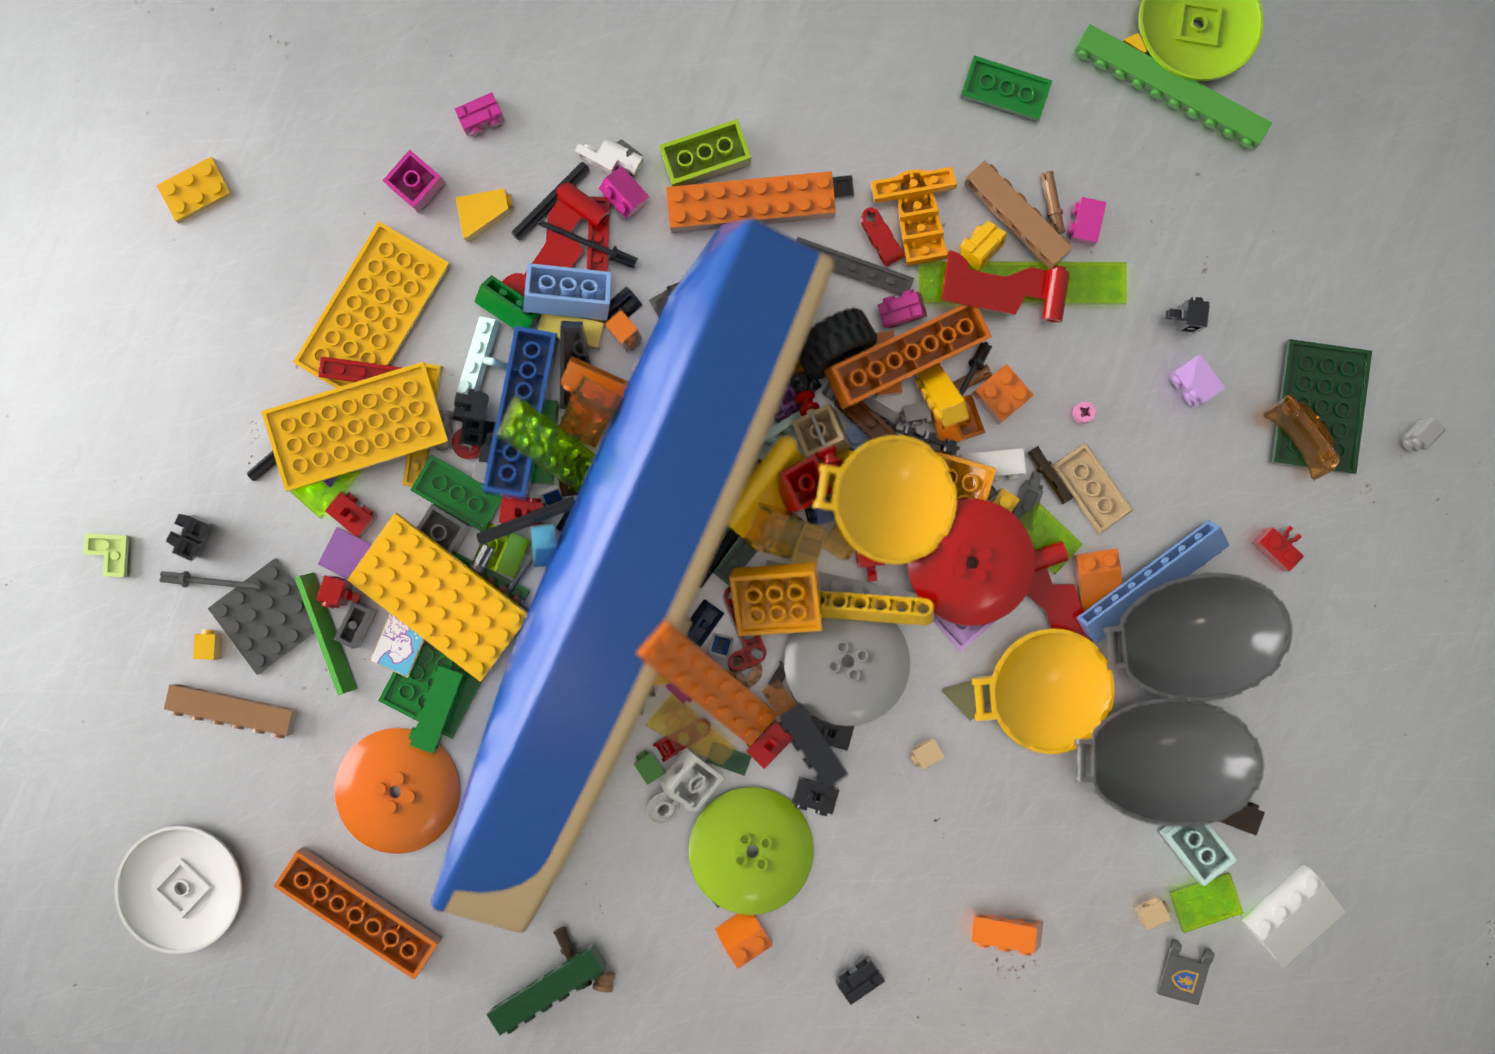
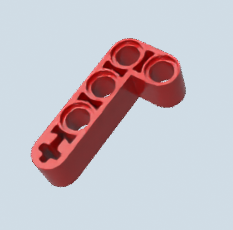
(747, 645)

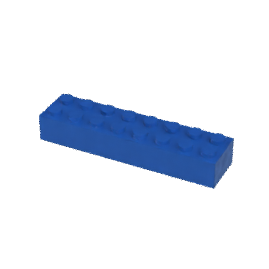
(526, 377)

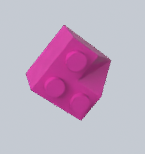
(414, 181)

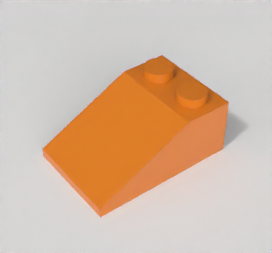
(1096, 575)

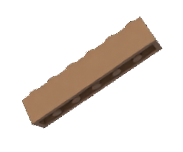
(1018, 214)
(231, 710)

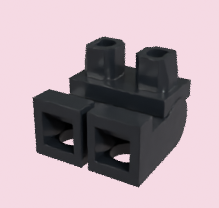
(472, 412)
(192, 537)

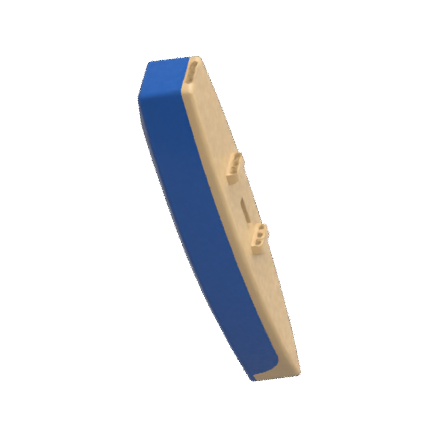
(628, 564)

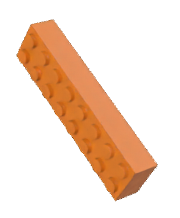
(764, 199)
(907, 354)
(707, 682)
(357, 912)

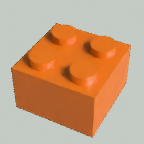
(1002, 394)

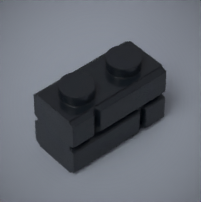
(859, 980)

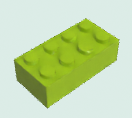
(705, 154)

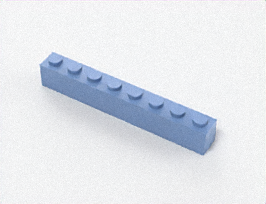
(1175, 563)

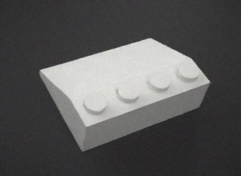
(1293, 915)

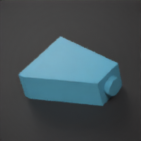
(543, 543)

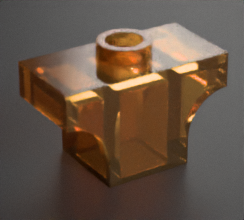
(778, 697)

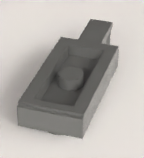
(1029, 495)

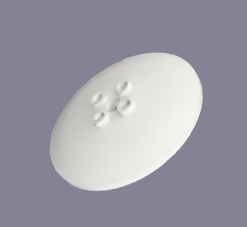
(149, 893)

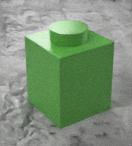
(649, 766)

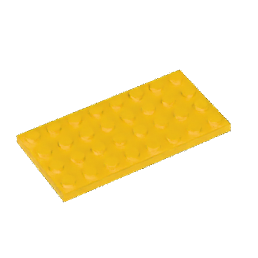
(374, 303)
(354, 426)
(438, 597)

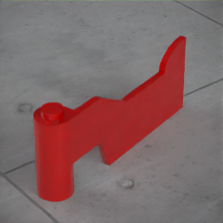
(565, 214)
(1005, 292)
(1057, 600)

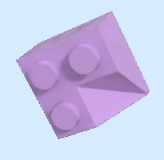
(1196, 381)

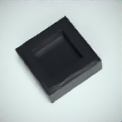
(843, 187)

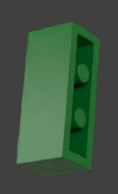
(505, 304)

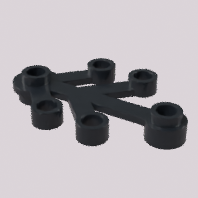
(948, 446)

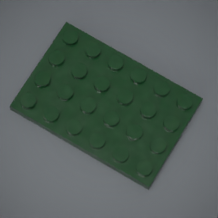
(1335, 387)

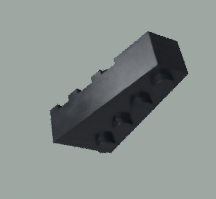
(572, 343)
(814, 747)

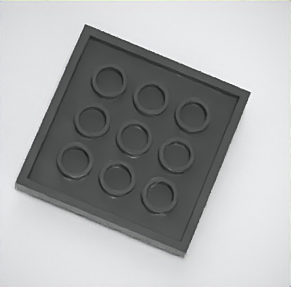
(267, 620)

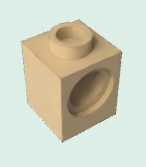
(926, 753)
(1153, 913)

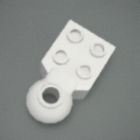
(685, 782)

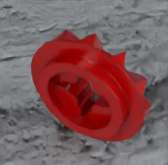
(463, 451)

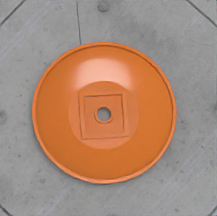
(427, 796)

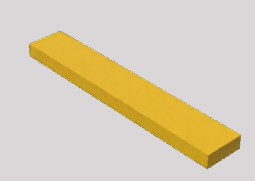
(416, 461)

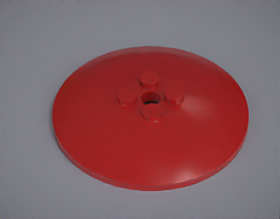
(1002, 571)

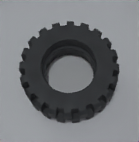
(835, 341)

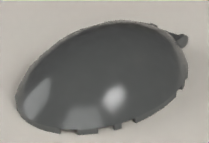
(1202, 637)
(1172, 762)

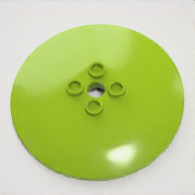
(1207, 53)
(720, 850)

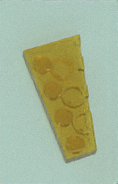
(685, 727)

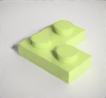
(114, 549)

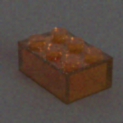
(589, 412)

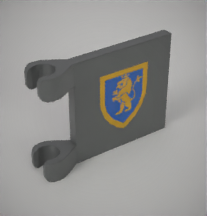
(1184, 977)

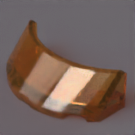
(1307, 433)

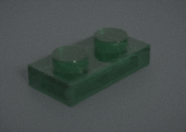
(737, 762)

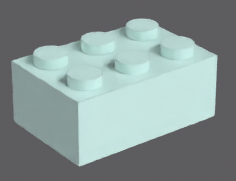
(1199, 850)

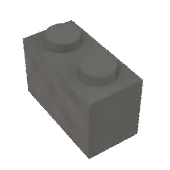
(355, 625)

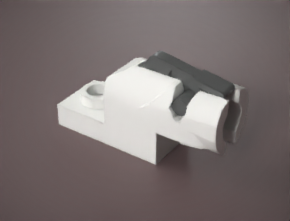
(611, 156)

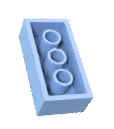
(567, 291)

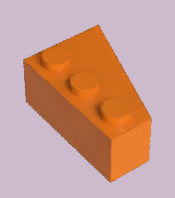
(1007, 934)

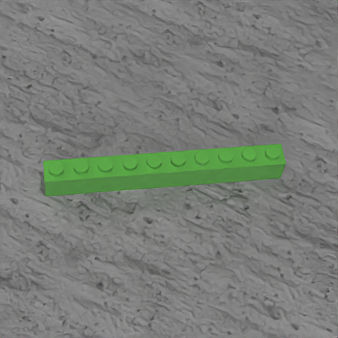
(1179, 93)

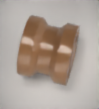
(604, 983)

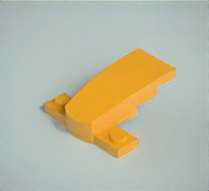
(918, 210)

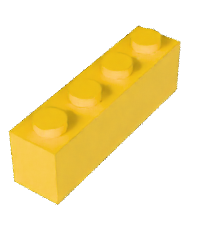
(941, 395)

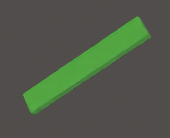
(325, 634)

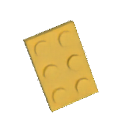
(194, 189)

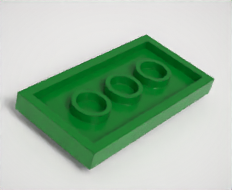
(1006, 88)
(455, 493)

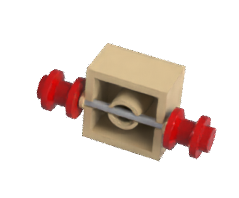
(820, 430)

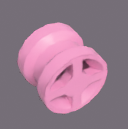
(1080, 415)

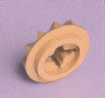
(753, 677)

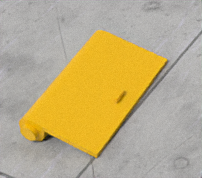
(764, 484)

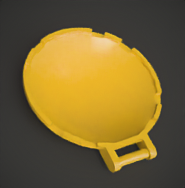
(891, 499)
(1048, 690)

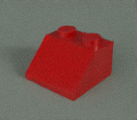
(800, 484)

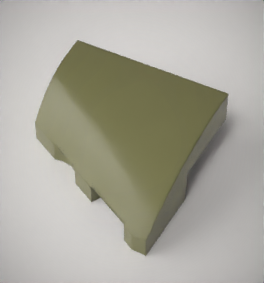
(964, 697)

